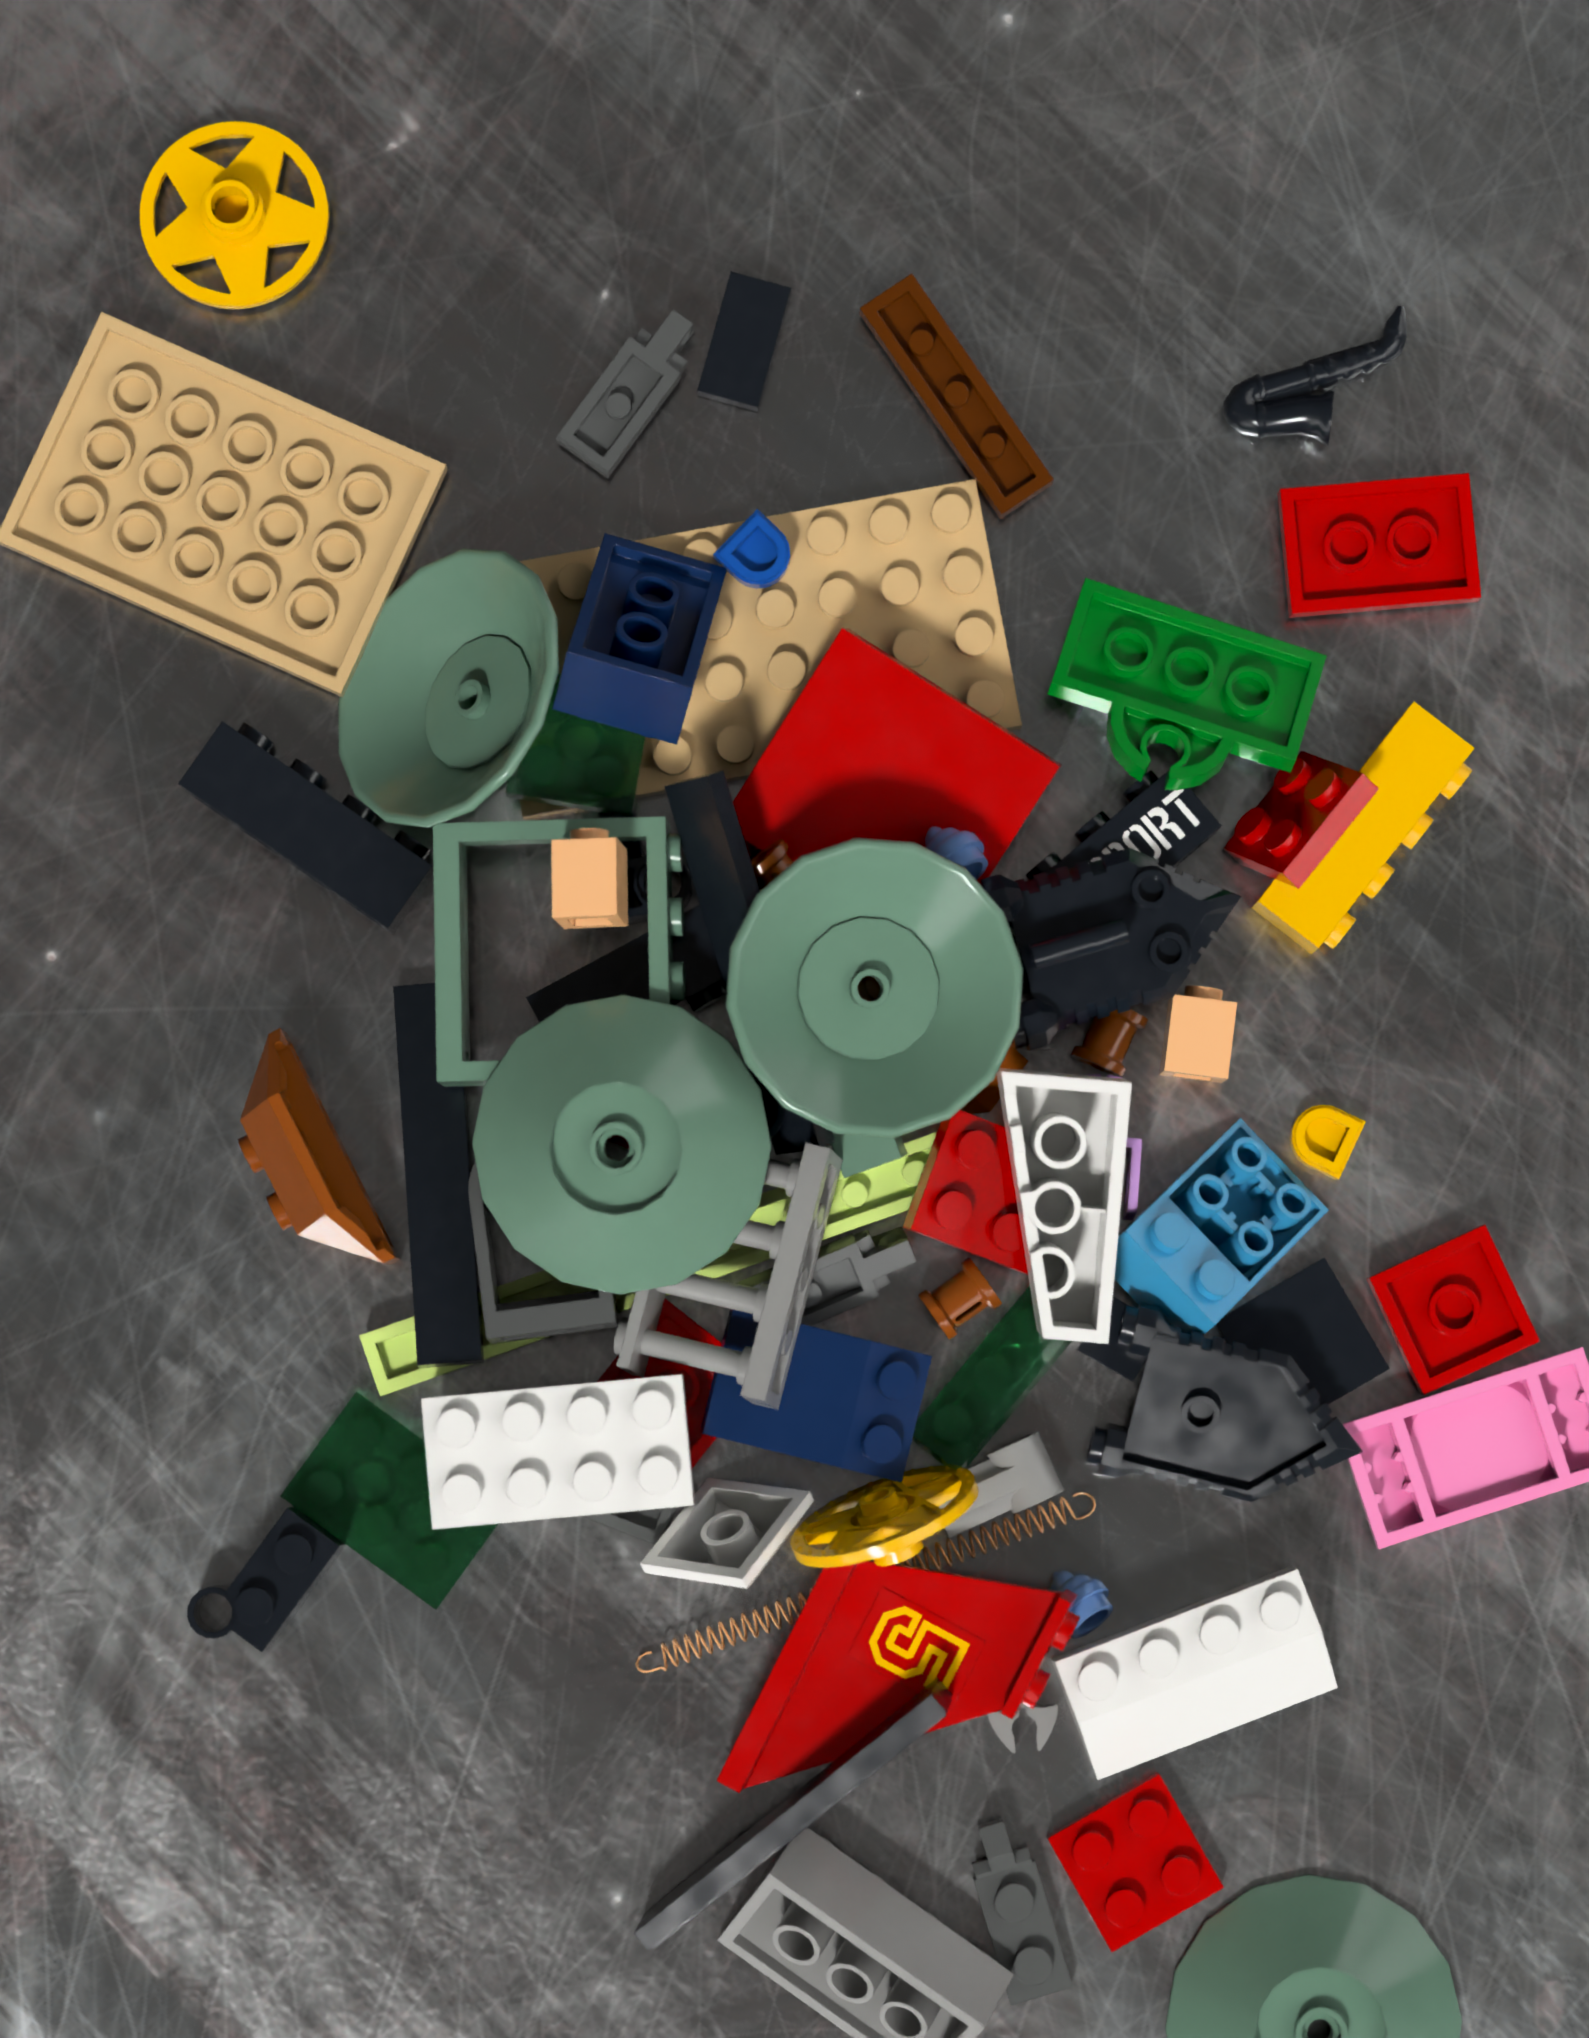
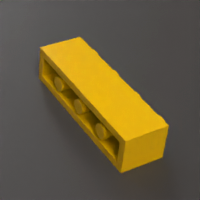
(1410, 770)

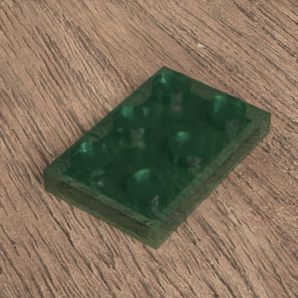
(373, 1494)

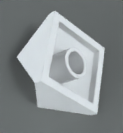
(728, 1532)

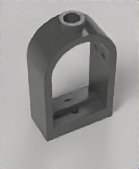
(536, 1316)

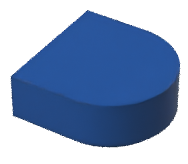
(755, 553)

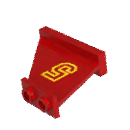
(880, 1639)

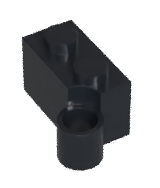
(273, 1581)

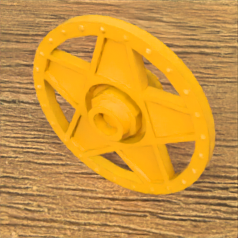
(234, 215)
(885, 1518)

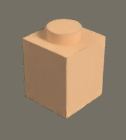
(589, 880)
(1198, 1035)

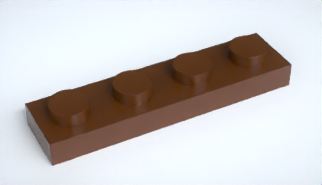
(956, 396)

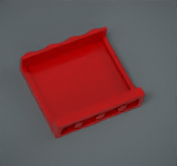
(887, 759)

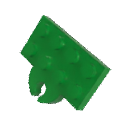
(1184, 685)

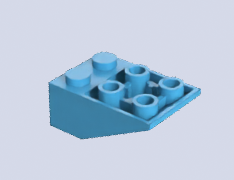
(1215, 1231)

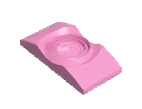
(1473, 1448)

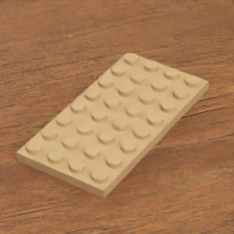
(890, 567)

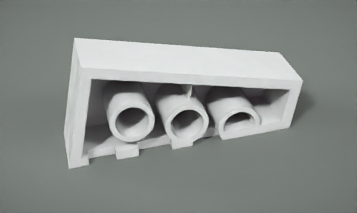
(1068, 1184)

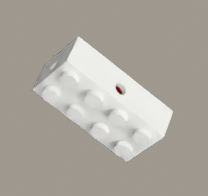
(558, 1451)

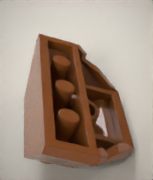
(306, 1159)

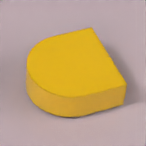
(1325, 1138)

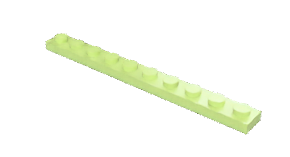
(856, 1203)

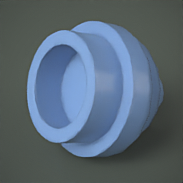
(959, 847)
(1090, 1602)

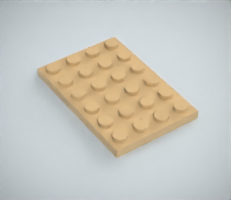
(222, 504)

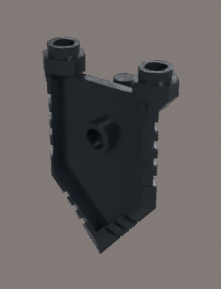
(1105, 937)
(1217, 1414)

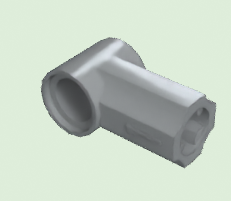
(1009, 1480)

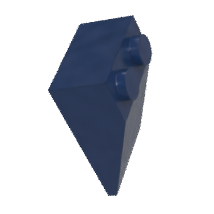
(639, 639)
(840, 1404)

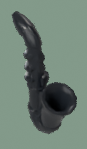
(1284, 399)

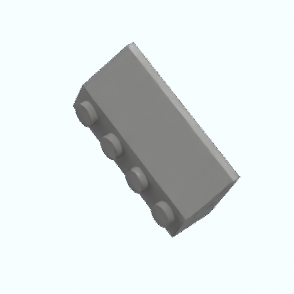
(861, 1949)

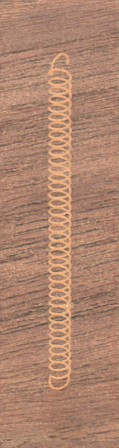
(938, 1566)

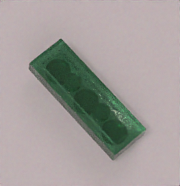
(987, 1388)

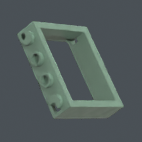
(451, 921)

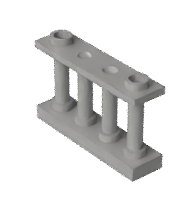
(774, 1305)

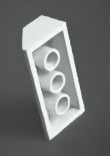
(1195, 1672)

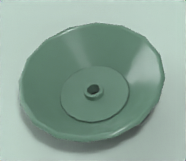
(449, 688)
(942, 976)
(690, 1130)
(1308, 1955)

